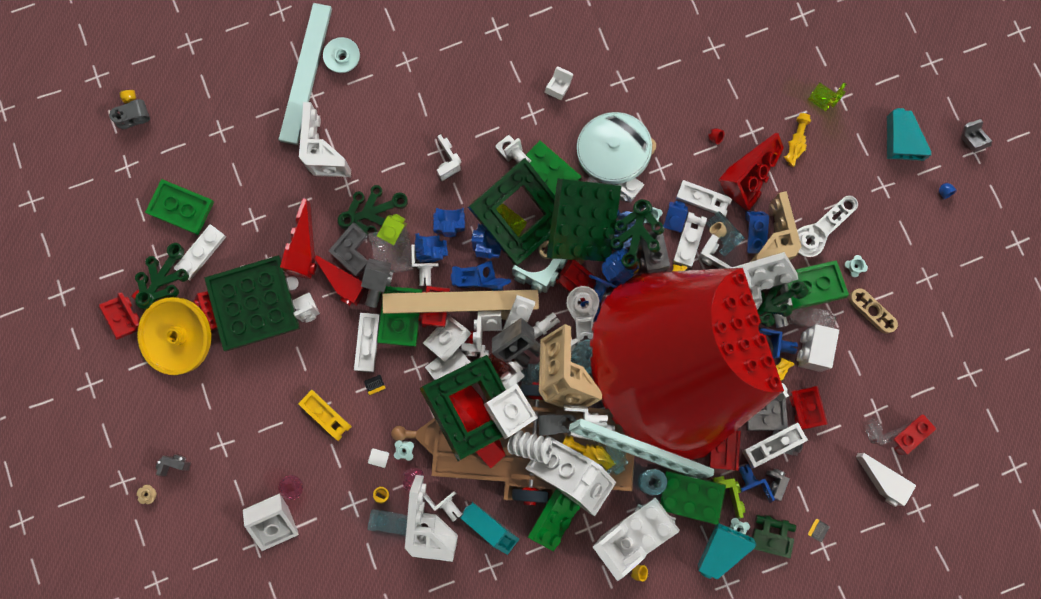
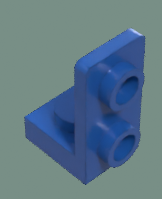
(757, 230)

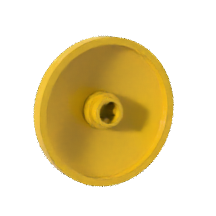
(174, 336)

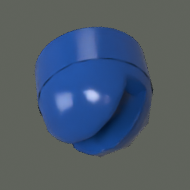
(947, 190)

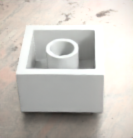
(818, 348)

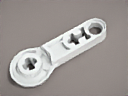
(819, 231)
(583, 315)

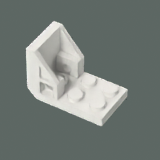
(317, 153)
(767, 274)
(574, 476)
(634, 538)
(429, 542)

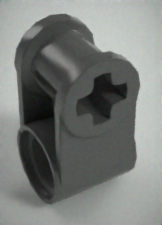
(130, 114)
(553, 424)

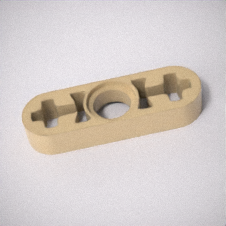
(881, 311)

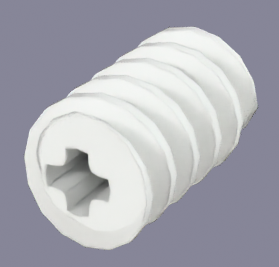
(530, 446)

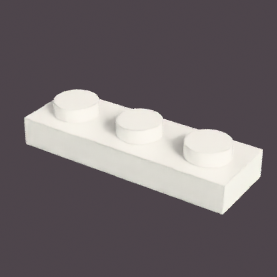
(200, 251)
(367, 342)

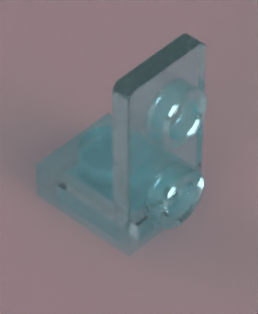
(732, 237)
(387, 522)

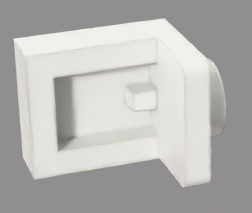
(559, 83)

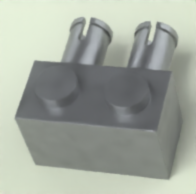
(654, 261)
(376, 278)
(514, 341)

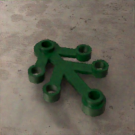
(369, 212)
(636, 232)
(159, 279)
(798, 290)

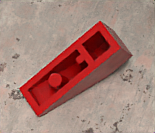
(343, 283)

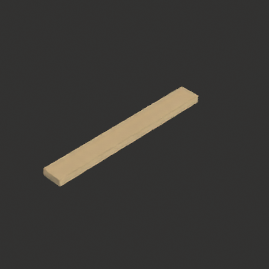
(454, 301)

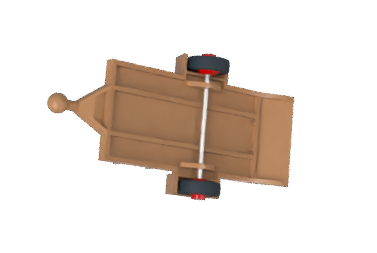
(519, 483)

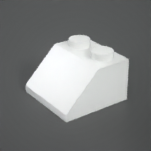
(269, 522)

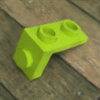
(392, 228)
(734, 488)

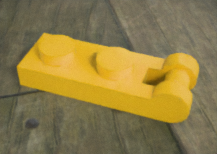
(324, 414)

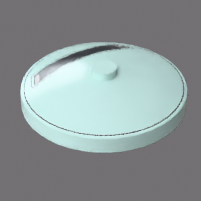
(614, 148)

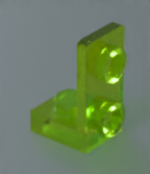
(825, 97)
(512, 219)

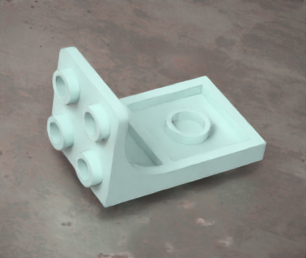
(540, 280)

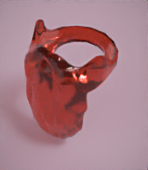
(499, 365)

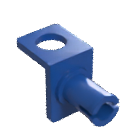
(491, 281)
(602, 285)
(778, 344)
(751, 482)

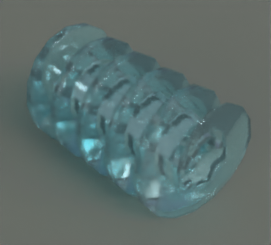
(657, 487)

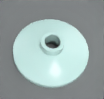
(341, 47)

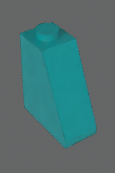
(905, 137)
(489, 528)
(723, 551)

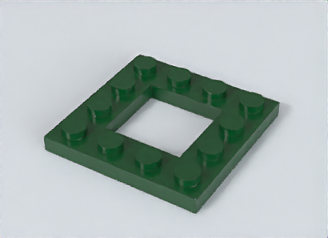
(485, 211)
(437, 397)

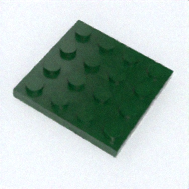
(583, 220)
(251, 303)

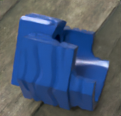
(449, 222)
(484, 244)
(430, 248)
(615, 270)

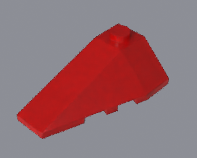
(746, 176)
(300, 255)
(474, 414)

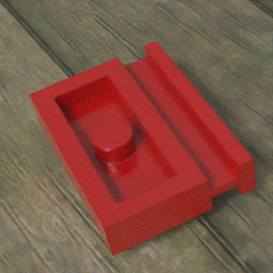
(574, 276)
(727, 453)

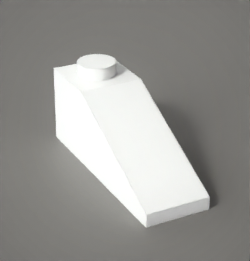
(774, 445)
(888, 483)

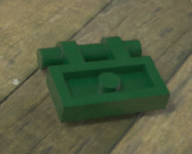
(774, 543)

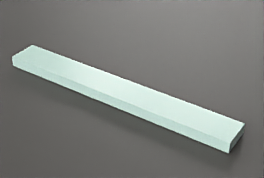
(305, 72)
(640, 449)

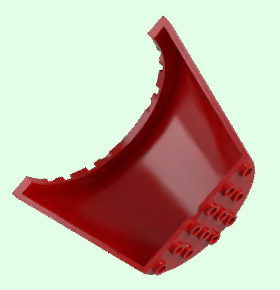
(683, 358)

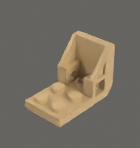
(786, 236)
(555, 368)

